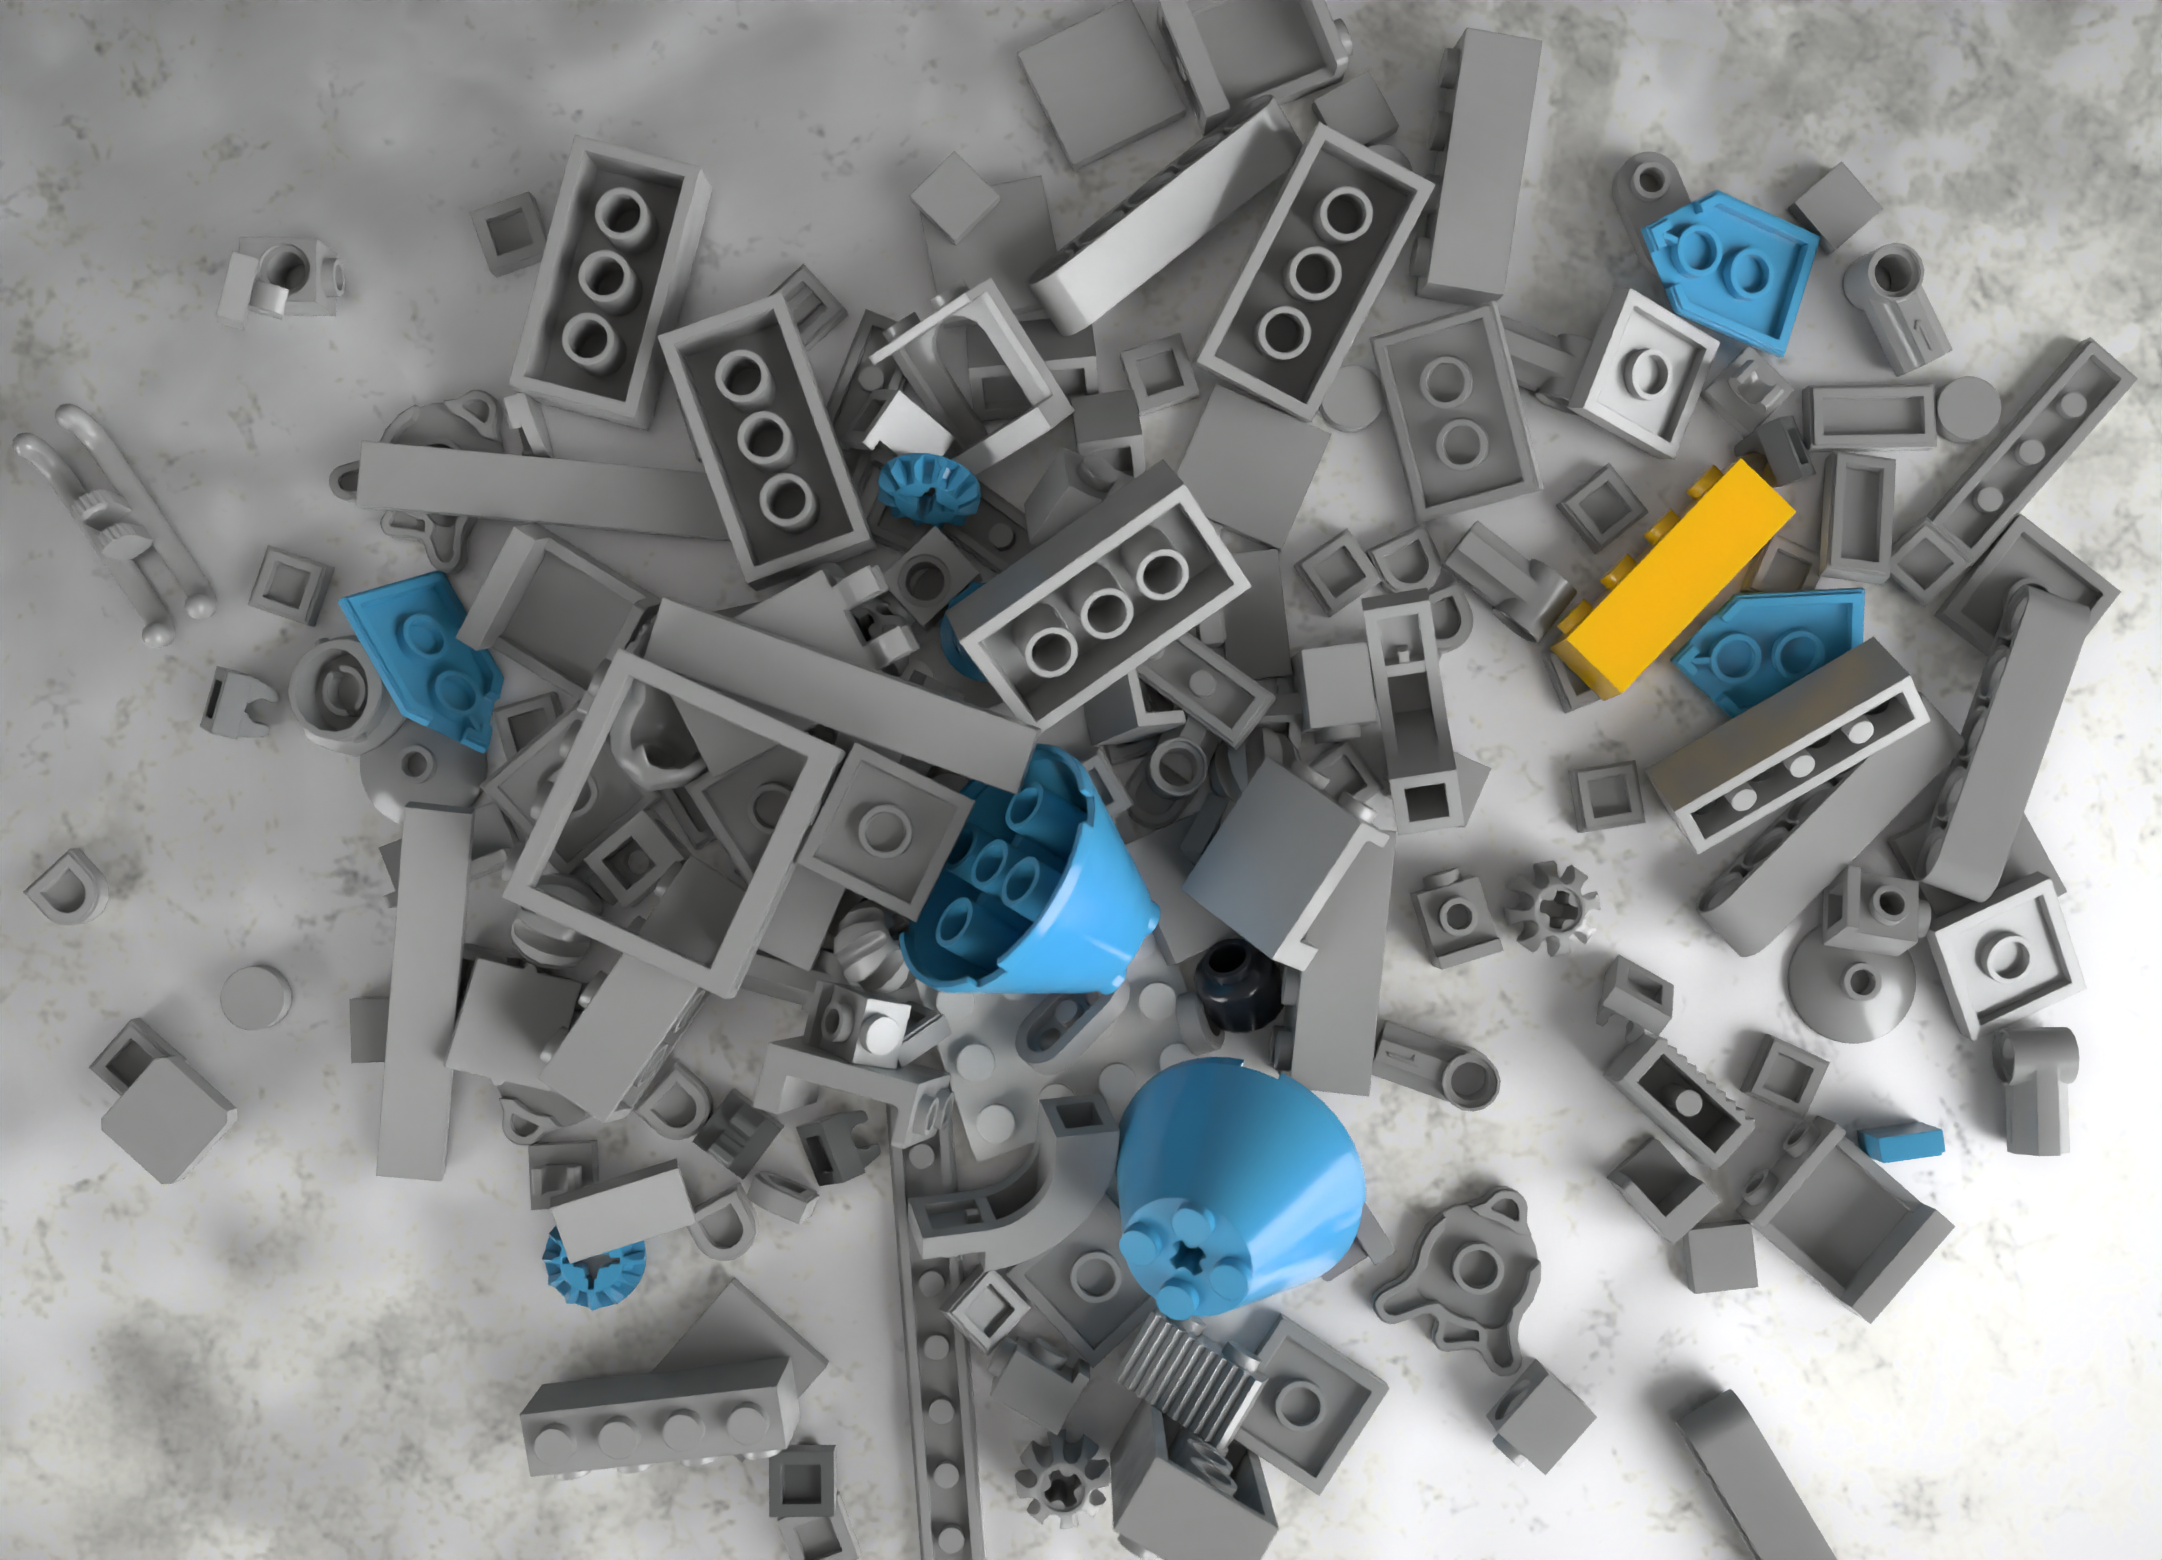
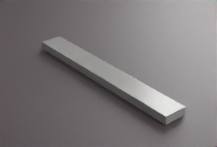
(936, 1363)

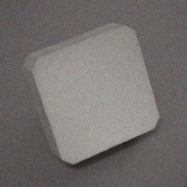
(169, 1119)

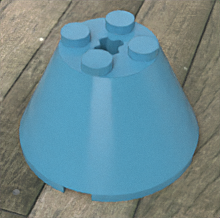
(1033, 892)
(1232, 1186)

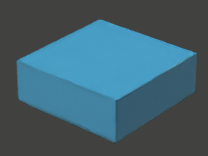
(1901, 1142)

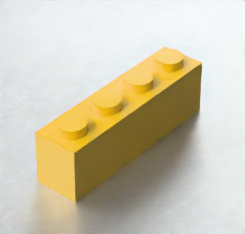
(1671, 579)

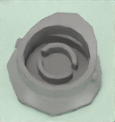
(342, 698)

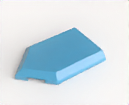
(1733, 268)
(1770, 642)
(427, 671)

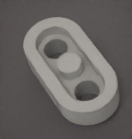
(1642, 207)
(1066, 1027)

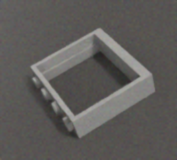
(772, 874)

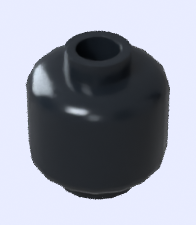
(1239, 986)

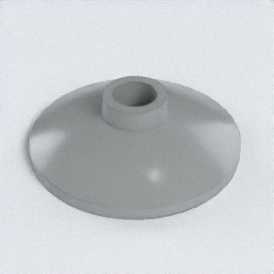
(449, 778)
(1829, 1006)

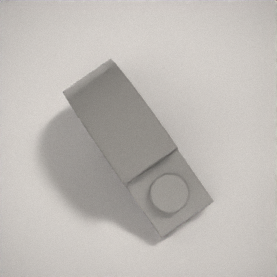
(1412, 711)
(1038, 1201)

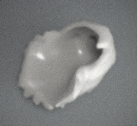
(651, 735)

